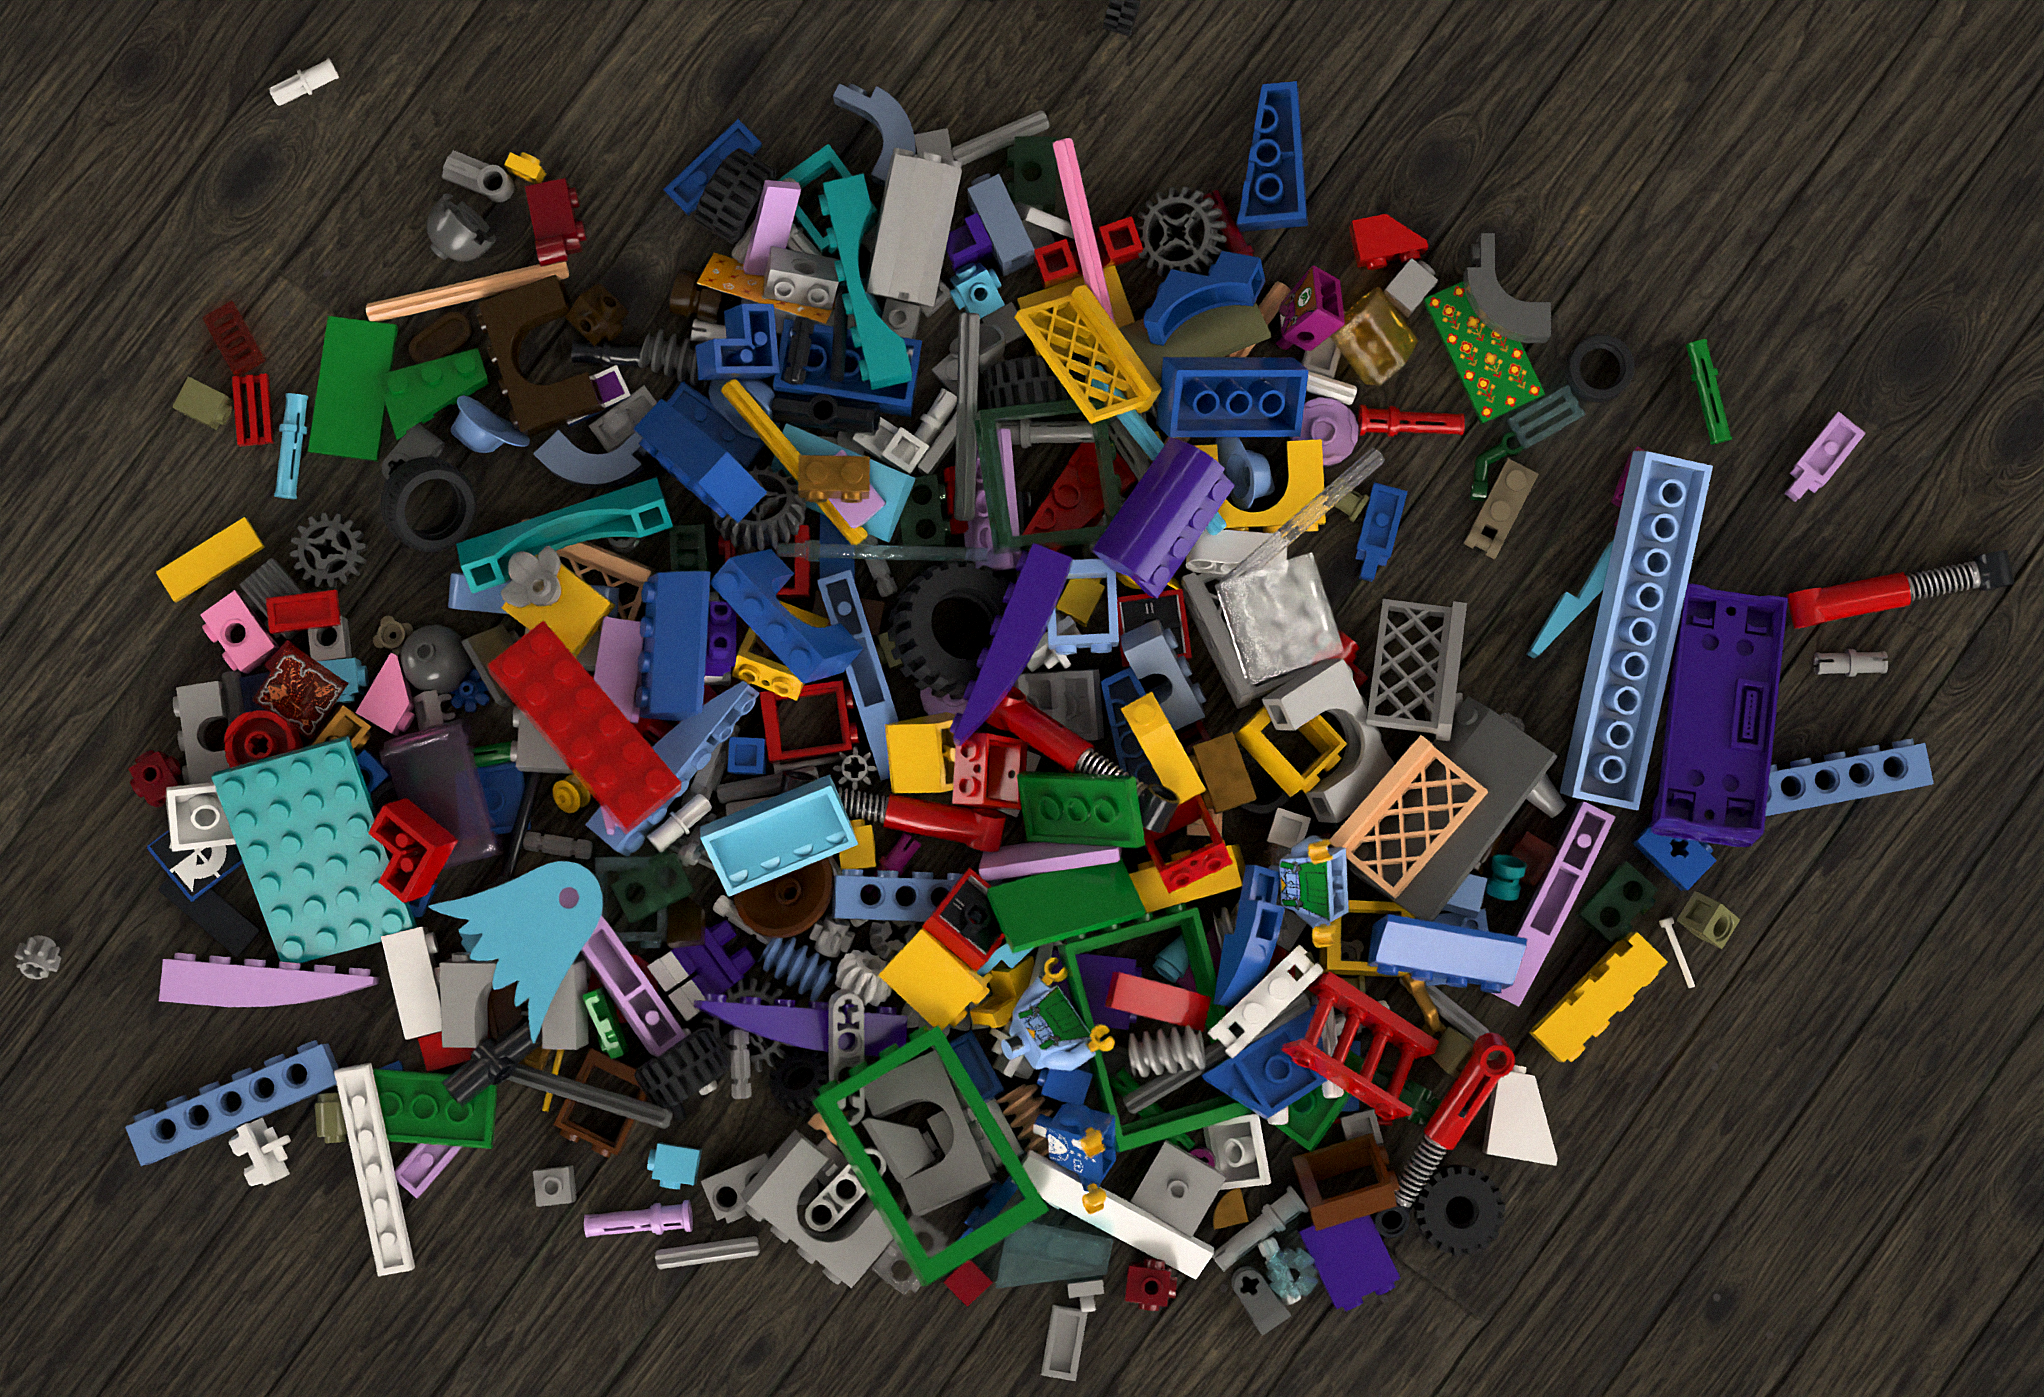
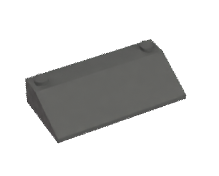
(1497, 758)

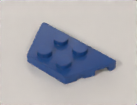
(1265, 1075)

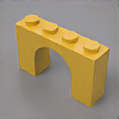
(1303, 485)

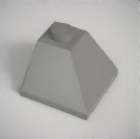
(901, 1146)

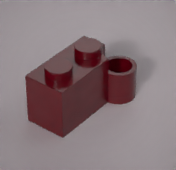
(555, 221)

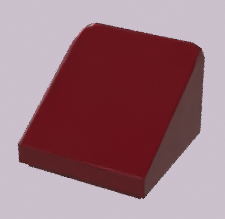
(967, 1282)

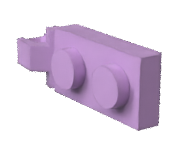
(1824, 456)

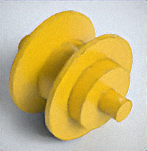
(571, 794)

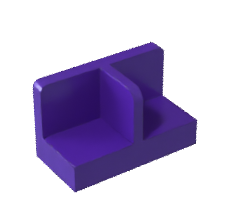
(969, 243)

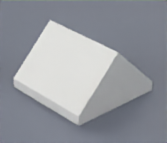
(196, 817)
(1239, 1151)

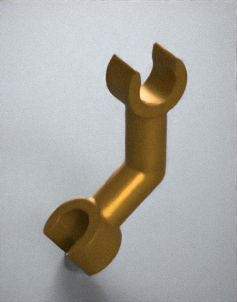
(1426, 1004)

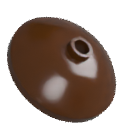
(768, 906)

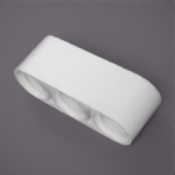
(1226, 550)
(831, 1198)

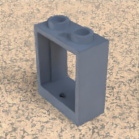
(1009, 239)

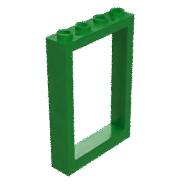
(1176, 1120)
(927, 1268)

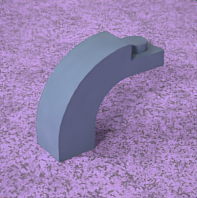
(886, 116)
(588, 469)

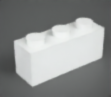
(415, 980)

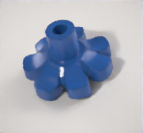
(473, 696)

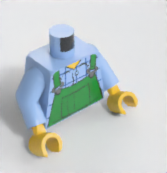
(1315, 885)
(1050, 1029)

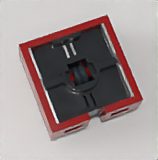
(1142, 609)
(967, 921)

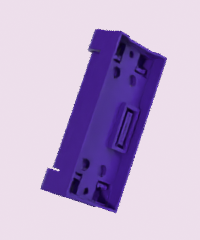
(1721, 717)

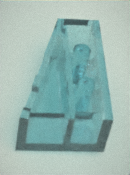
(1052, 1253)

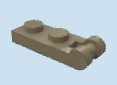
(1501, 507)

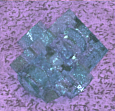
(1288, 1259)

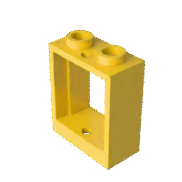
(756, 669)
(1316, 730)
(1331, 956)

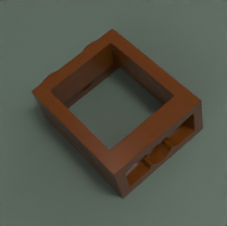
(575, 1131)
(1338, 1160)

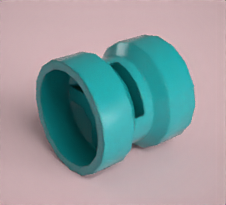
(1505, 877)

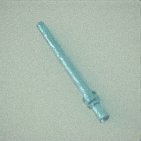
(813, 551)

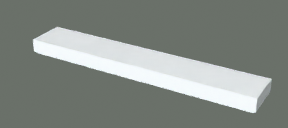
(374, 1169)
(1119, 1217)

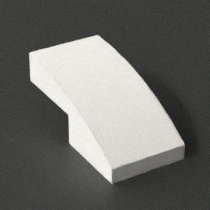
(893, 446)

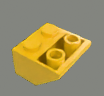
(921, 754)

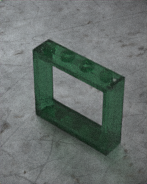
(994, 481)

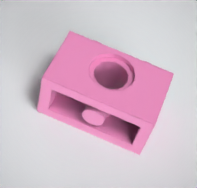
(257, 644)

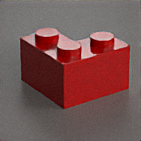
(417, 845)

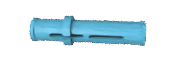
(291, 445)

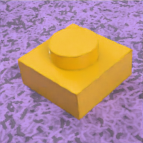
(525, 167)

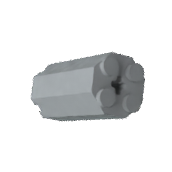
(913, 227)

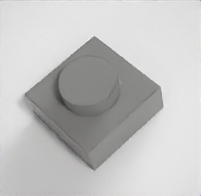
(947, 373)

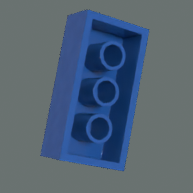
(1232, 397)
(698, 462)

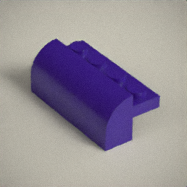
(1164, 516)

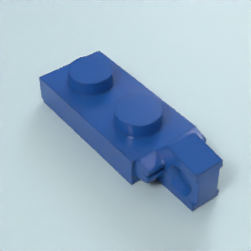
(1379, 528)

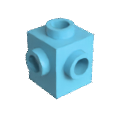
(976, 289)

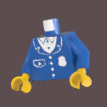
(1084, 1144)

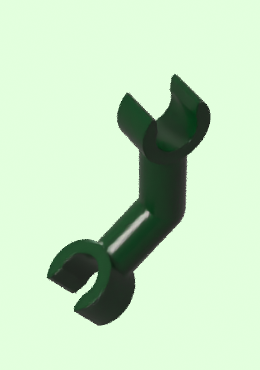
(1482, 462)

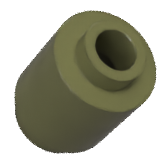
(330, 1118)

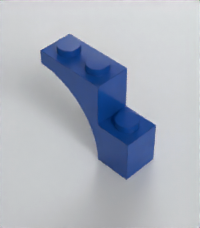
(1231, 281)

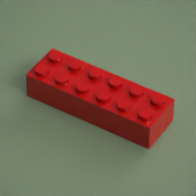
(584, 727)

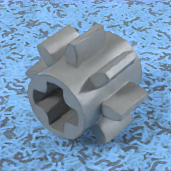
(862, 776)
(832, 936)
(38, 957)

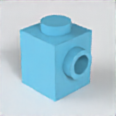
(353, 673)
(674, 1164)

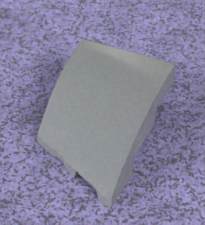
(1068, 697)

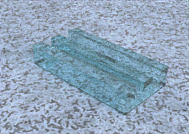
(1571, 402)

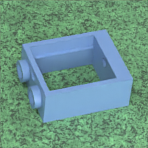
(1097, 642)

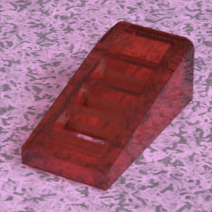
(247, 361)

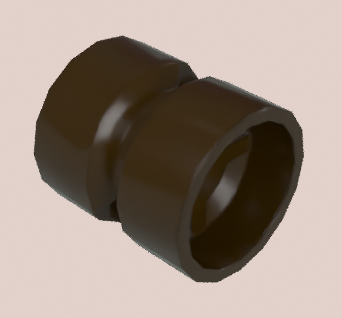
(695, 298)

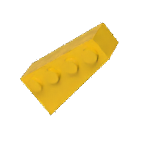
(1156, 897)
(1597, 997)

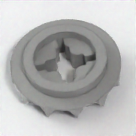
(881, 931)

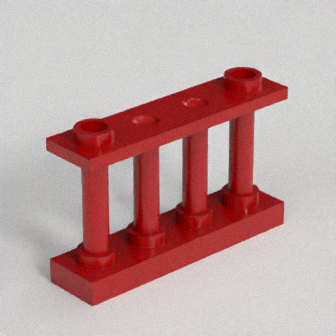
(1385, 1028)

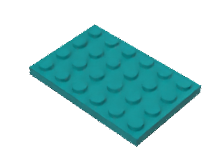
(309, 850)

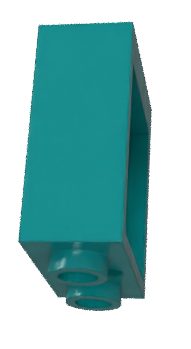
(806, 173)

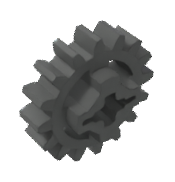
(331, 537)

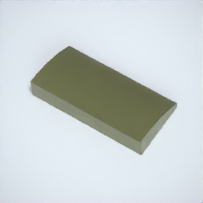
(1204, 335)

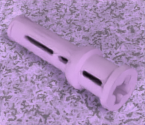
(656, 1218)

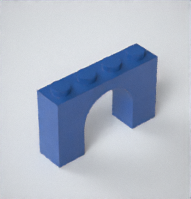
(751, 587)

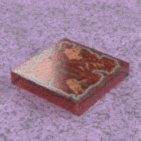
(300, 691)

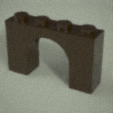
(508, 322)

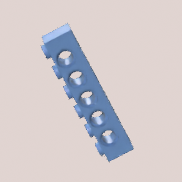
(1912, 772)
(849, 905)
(153, 1146)

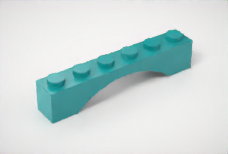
(883, 350)
(621, 513)

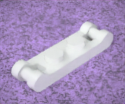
(1265, 1001)

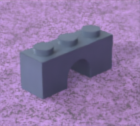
(1152, 652)

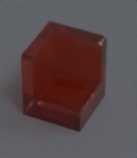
(1535, 854)

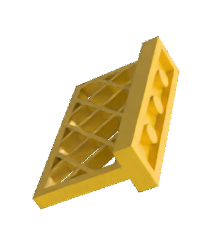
(1105, 346)

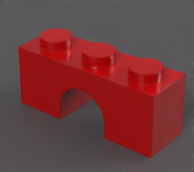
(1060, 260)

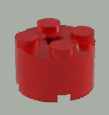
(251, 727)

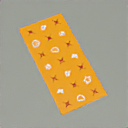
(729, 277)

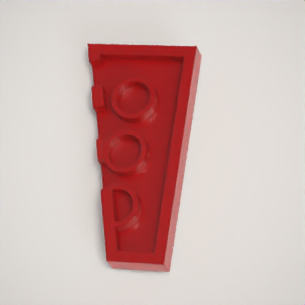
(1077, 494)

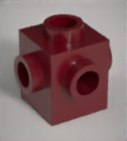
(153, 774)
(1140, 1274)

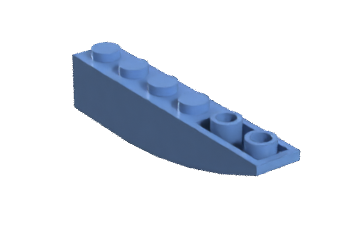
(865, 670)
(685, 752)

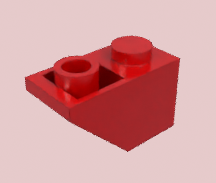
(1384, 240)

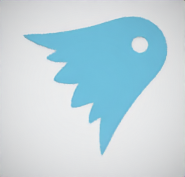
(531, 930)

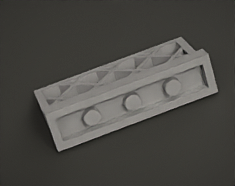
(1219, 642)
(1445, 678)

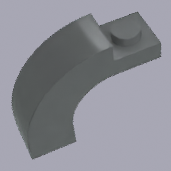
(1495, 308)

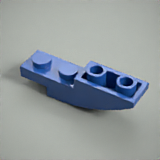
(1256, 932)

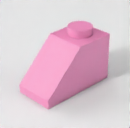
(389, 699)

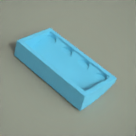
(888, 482)
(778, 835)

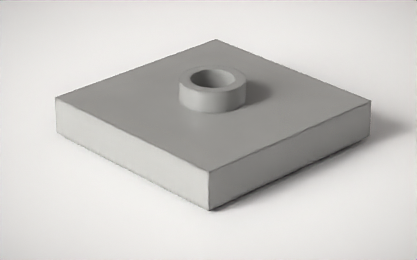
(1178, 1188)

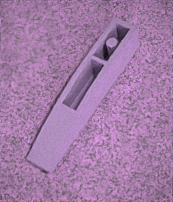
(618, 673)
(1557, 892)
(253, 983)
(627, 985)

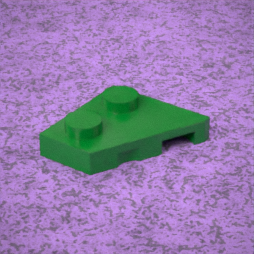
(607, 1022)

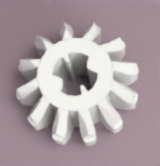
(860, 974)

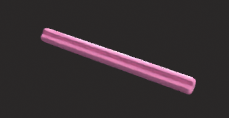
(1081, 222)

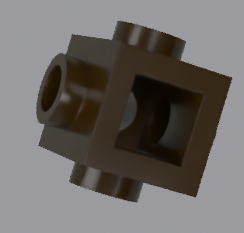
(597, 315)

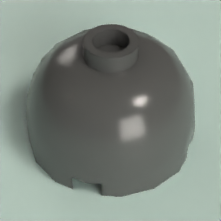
(457, 231)
(435, 659)

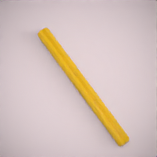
(783, 450)

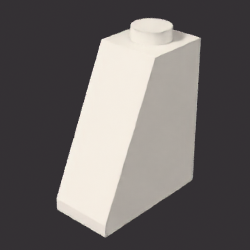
(1518, 1120)

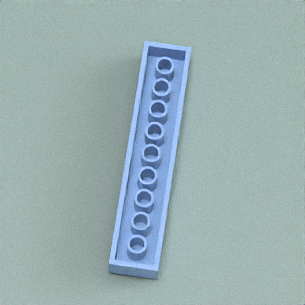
(1636, 629)

